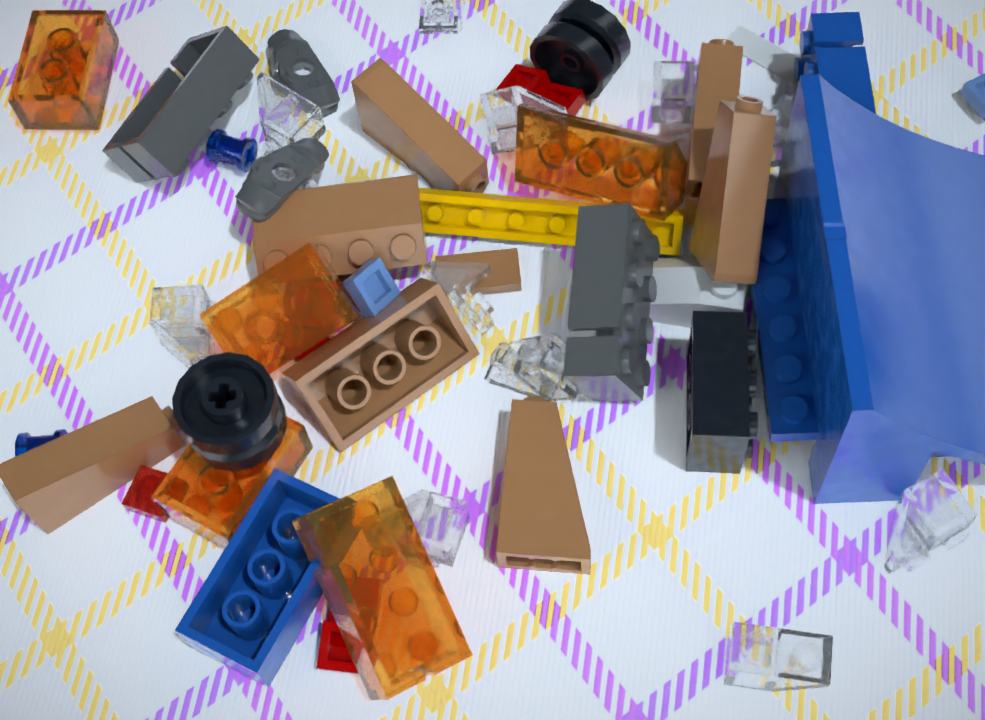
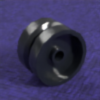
(581, 47)
(230, 411)

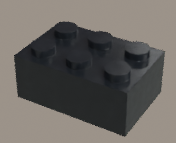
(720, 392)

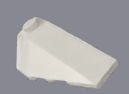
(686, 288)

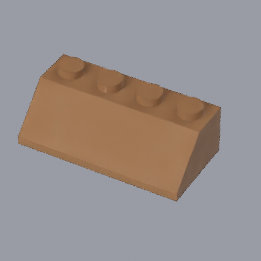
(348, 225)
(381, 363)

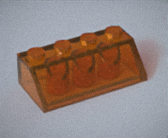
(599, 161)

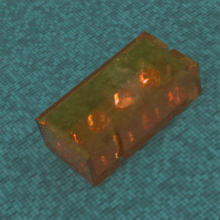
(382, 589)

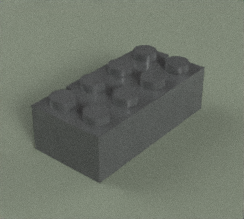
(179, 112)
(612, 297)

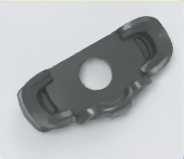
(289, 49)
(263, 192)

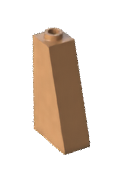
(716, 80)
(416, 132)
(734, 192)
(89, 463)
(540, 503)

